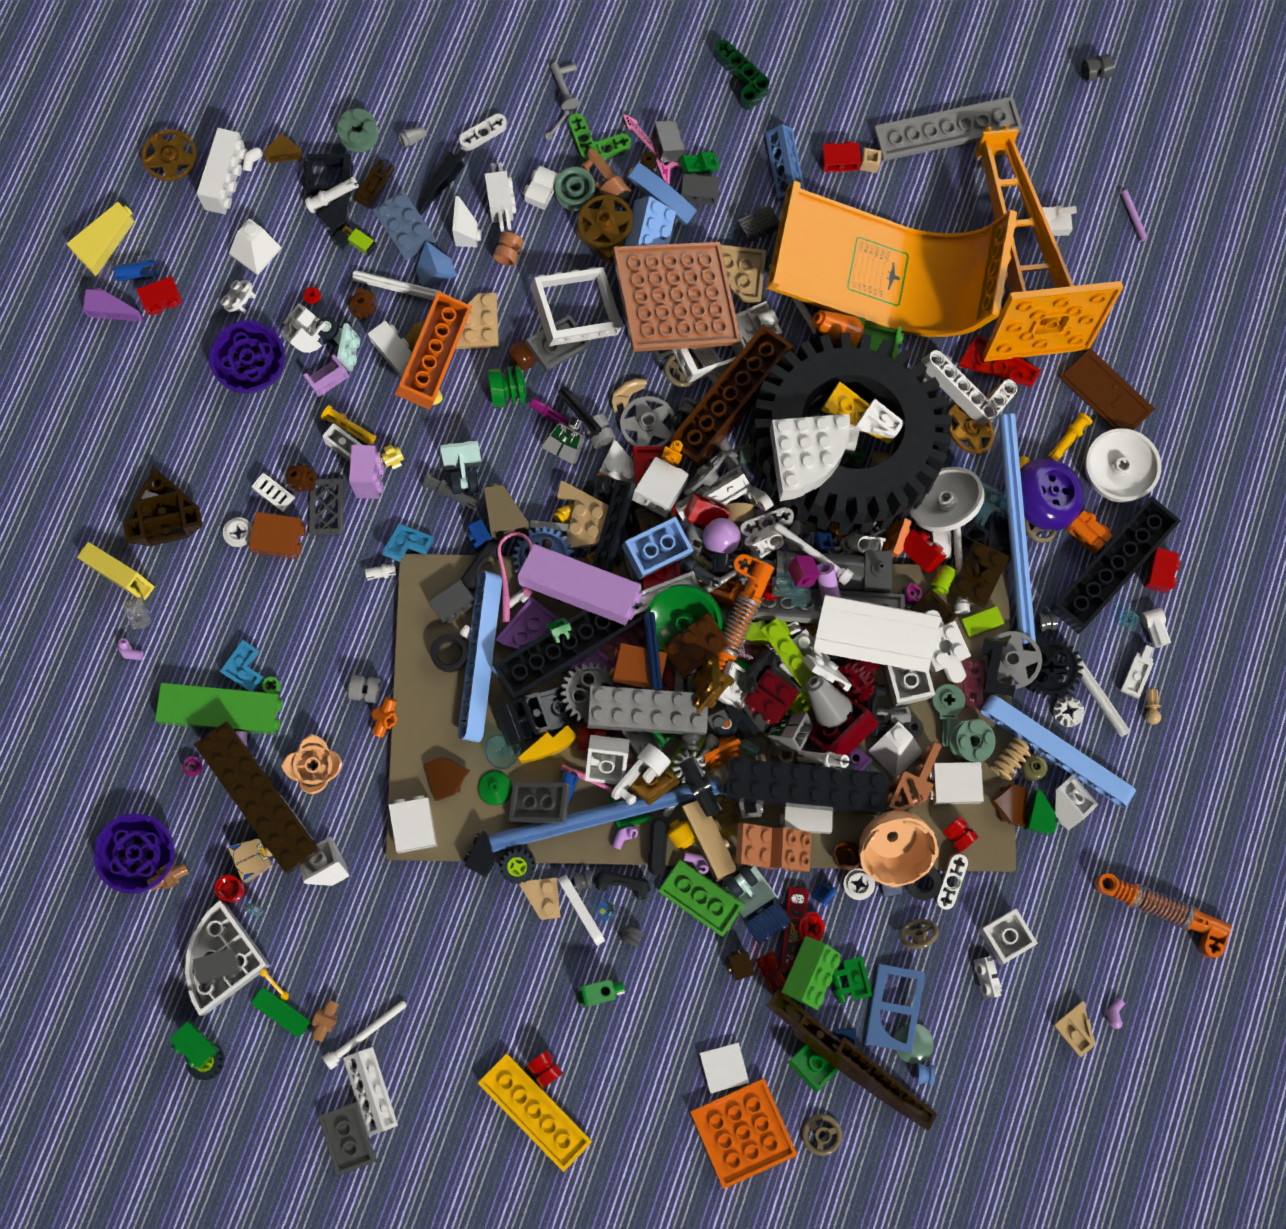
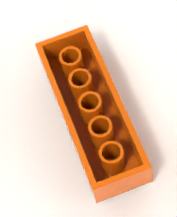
(433, 350)

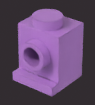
(863, 761)

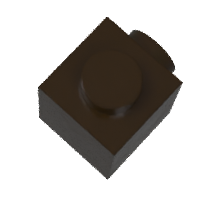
(739, 965)

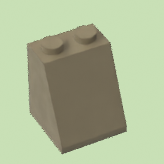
(504, 513)

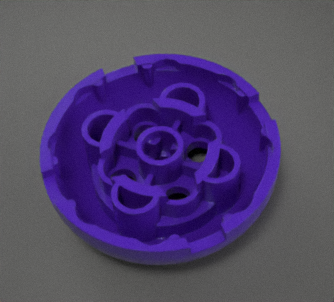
(241, 338)
(1037, 502)
(120, 835)

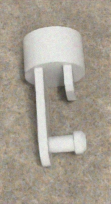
(650, 758)

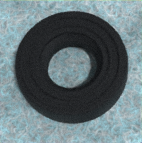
(929, 893)

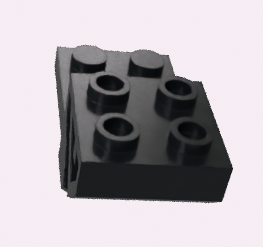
(534, 716)

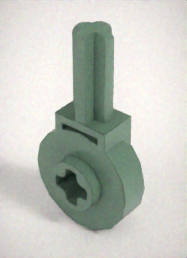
(947, 712)

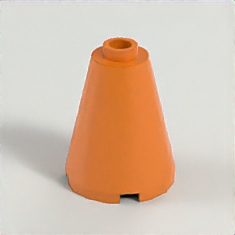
(836, 323)

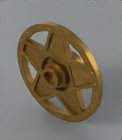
(169, 155)
(605, 221)
(970, 431)

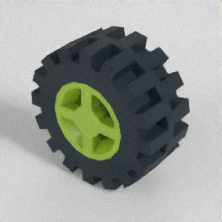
(516, 871)
(211, 1069)

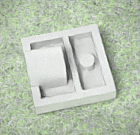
(753, 318)

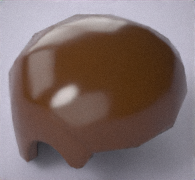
(521, 355)
(846, 855)

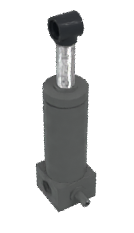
(870, 570)

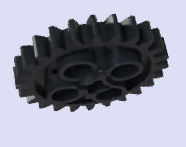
(1051, 685)

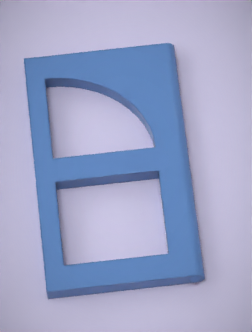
(876, 1033)

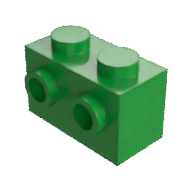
(193, 1045)

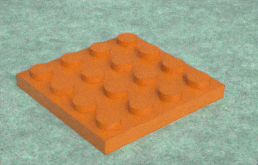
(743, 1133)

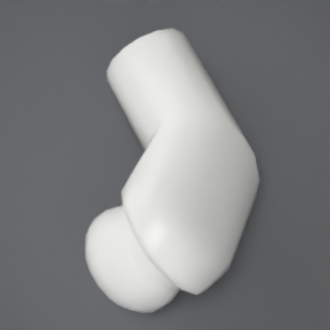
(250, 157)
(517, 597)

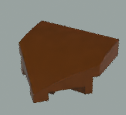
(445, 777)
(1012, 805)

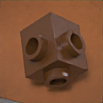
(362, 304)
(301, 478)

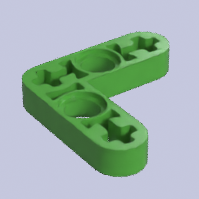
(584, 130)

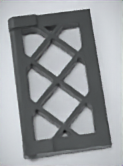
(314, 498)

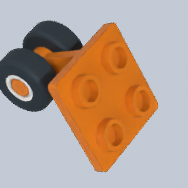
(728, 747)

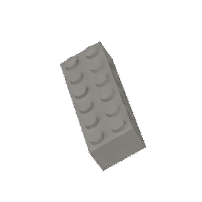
(644, 711)

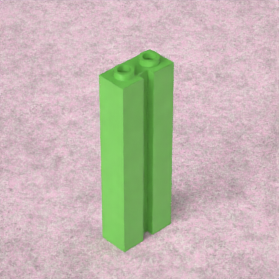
(213, 706)

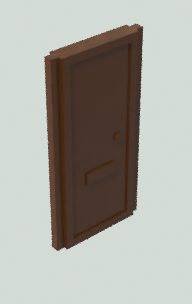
(1106, 392)

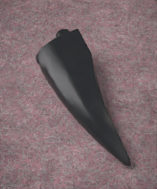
(443, 175)

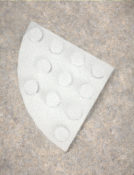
(807, 451)
(216, 933)

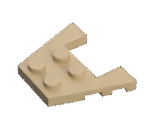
(586, 517)

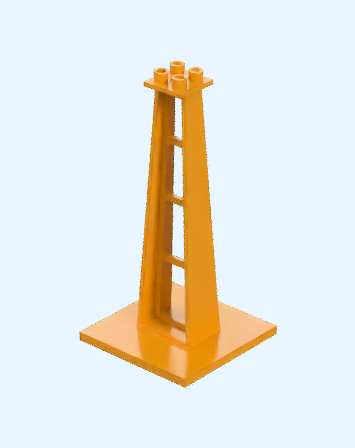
(1042, 319)

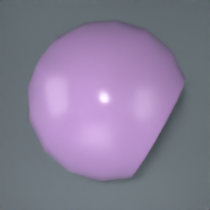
(721, 536)

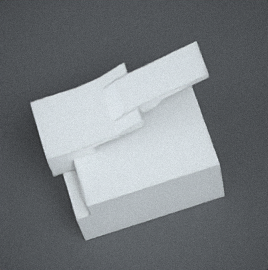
(1060, 219)

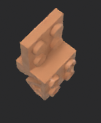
(913, 784)
(773, 848)

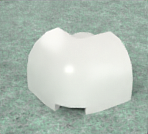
(302, 329)

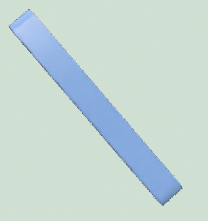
(480, 656)
(1058, 751)

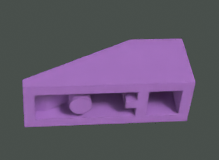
(104, 305)

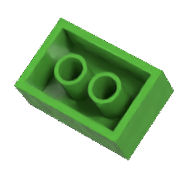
(811, 973)

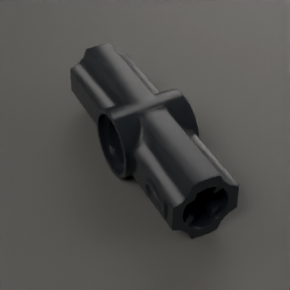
(700, 786)

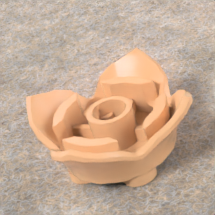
(310, 750)

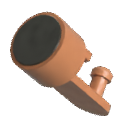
(614, 184)

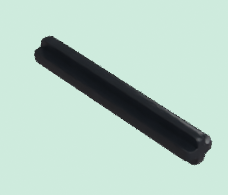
(580, 411)

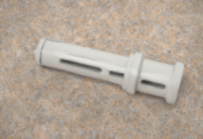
(324, 198)

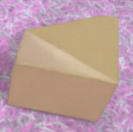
(870, 160)

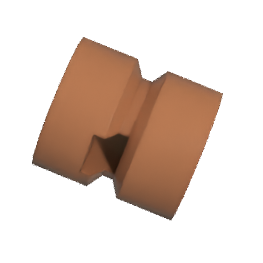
(508, 248)

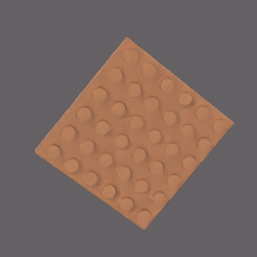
(676, 296)

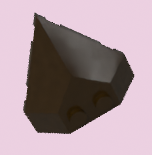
(161, 513)

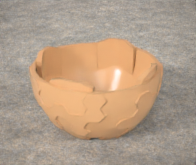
(899, 858)

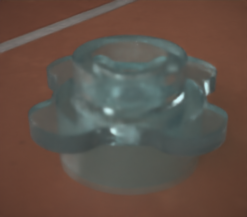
(1128, 614)

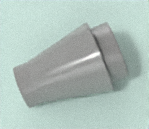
(411, 136)

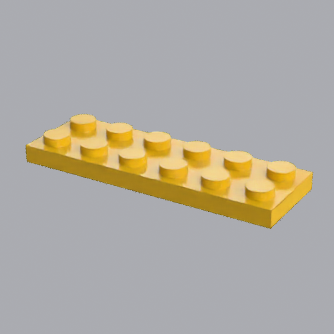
(535, 1112)

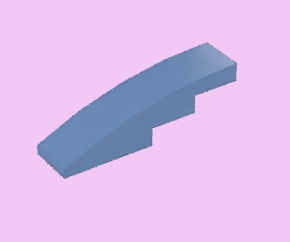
(658, 189)

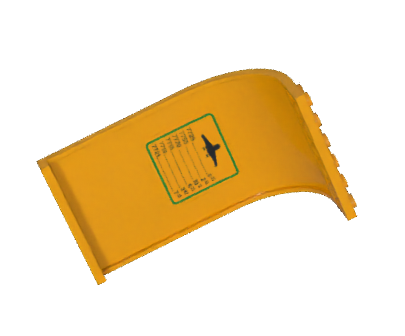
(887, 270)

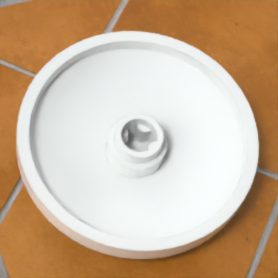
(1122, 465)
(951, 501)

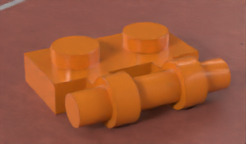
(896, 536)

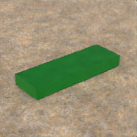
(281, 1012)

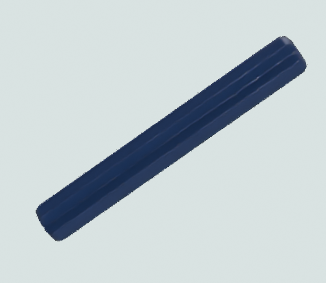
(653, 652)

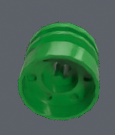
(506, 386)

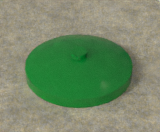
(679, 608)

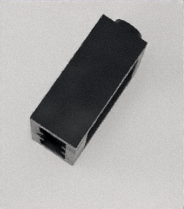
(328, 160)

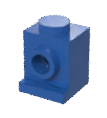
(479, 534)

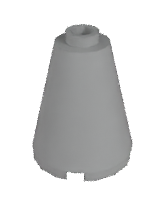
(828, 702)

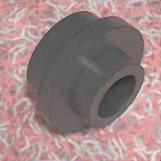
(918, 723)

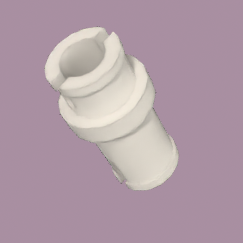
(381, 571)

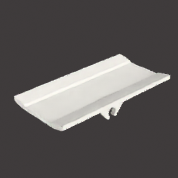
(876, 633)

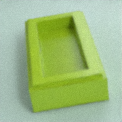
(982, 622)

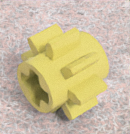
(392, 456)

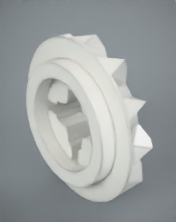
(231, 528)
(1065, 719)
(862, 892)

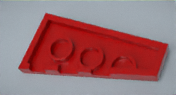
(1013, 369)

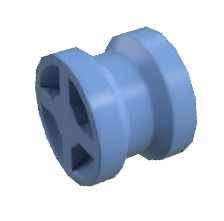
(925, 1074)

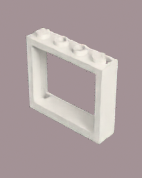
(579, 333)
(690, 370)

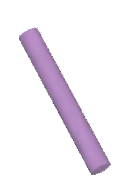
(1134, 215)

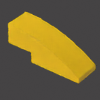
(549, 745)

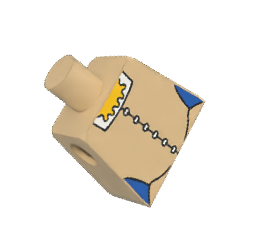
(251, 859)

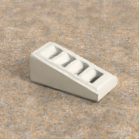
(259, 484)

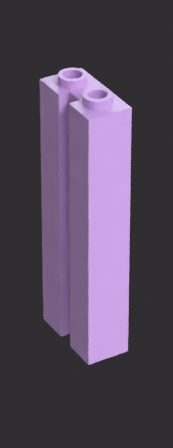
(580, 584)

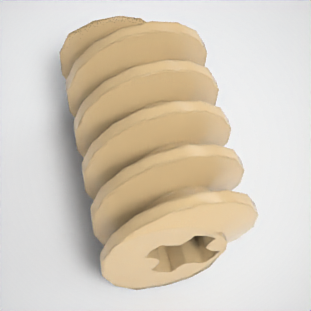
(1010, 759)

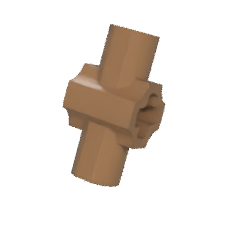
(172, 878)
(324, 1020)

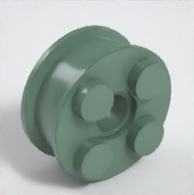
(352, 121)
(572, 178)
(961, 744)

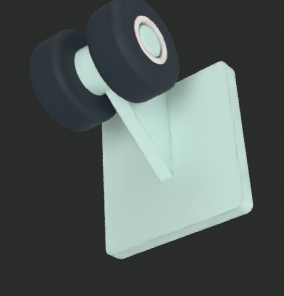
(344, 337)
(462, 456)
(749, 888)

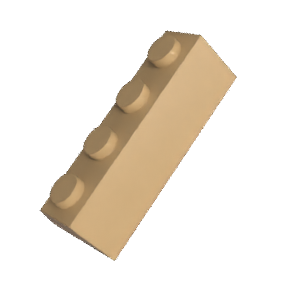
(710, 841)

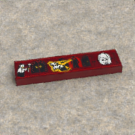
(796, 906)

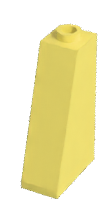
(100, 239)
(115, 571)

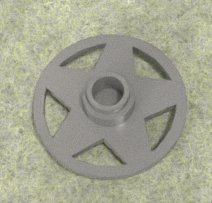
(647, 422)
(705, 474)
(1015, 659)

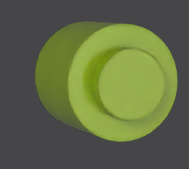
(944, 580)

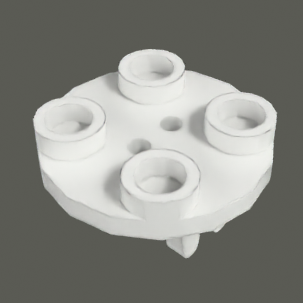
(237, 296)

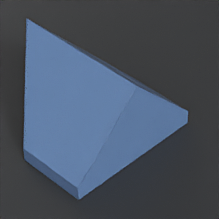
(434, 266)

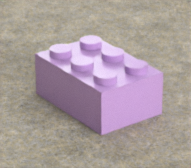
(366, 471)

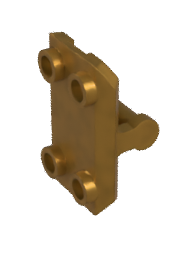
(708, 684)

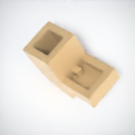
(741, 512)

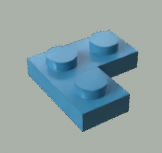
(405, 538)
(238, 667)

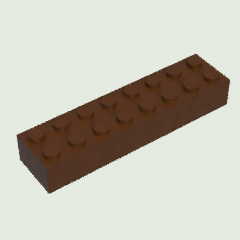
(730, 396)

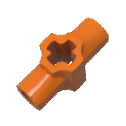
(384, 717)

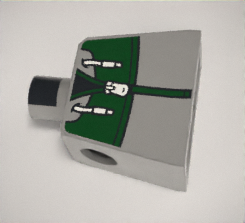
(566, 441)
(790, 732)

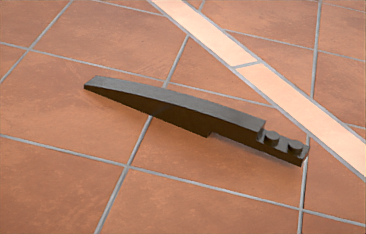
(850, 1061)

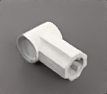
(1155, 622)

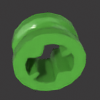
(272, 680)

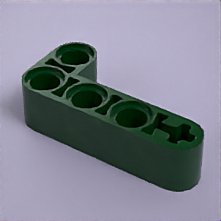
(725, 55)

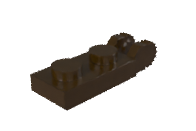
(373, 185)

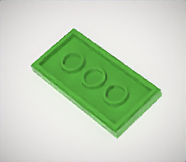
(701, 897)

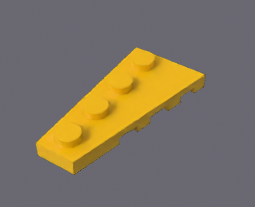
(845, 401)

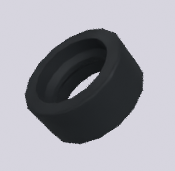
(445, 639)

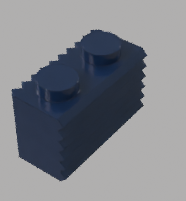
(767, 920)

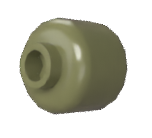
(1028, 771)

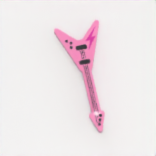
(663, 167)

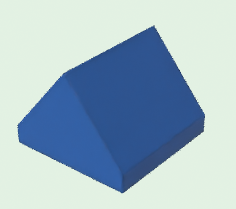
(824, 894)

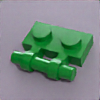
(856, 978)

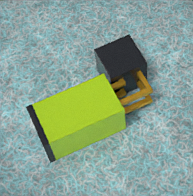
(356, 239)

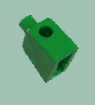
(591, 994)

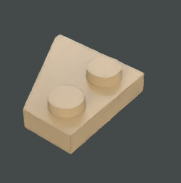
(543, 897)
(1076, 1029)

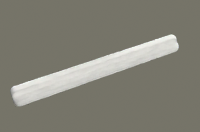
(394, 285)
(1103, 701)

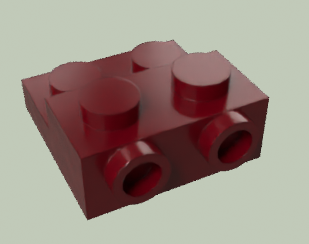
(771, 698)

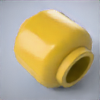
(681, 834)

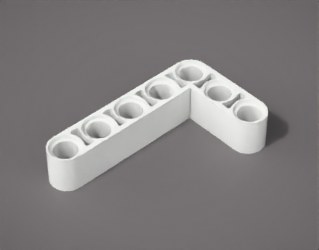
(964, 393)

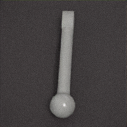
(548, 136)

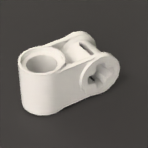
(764, 542)
(867, 543)

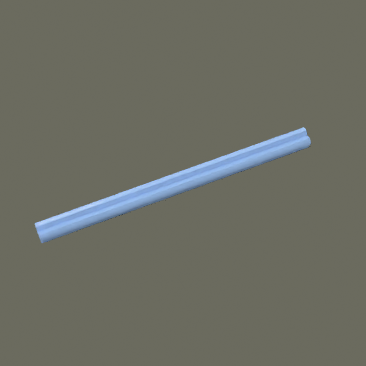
(1016, 525)

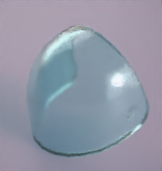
(499, 754)

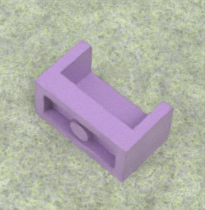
(327, 377)

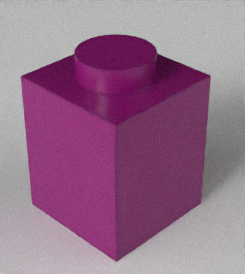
(803, 571)

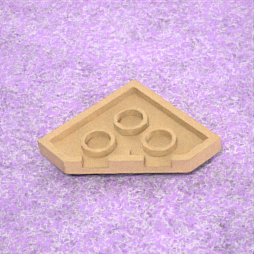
(745, 271)
(482, 323)

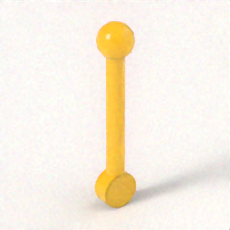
(284, 995)

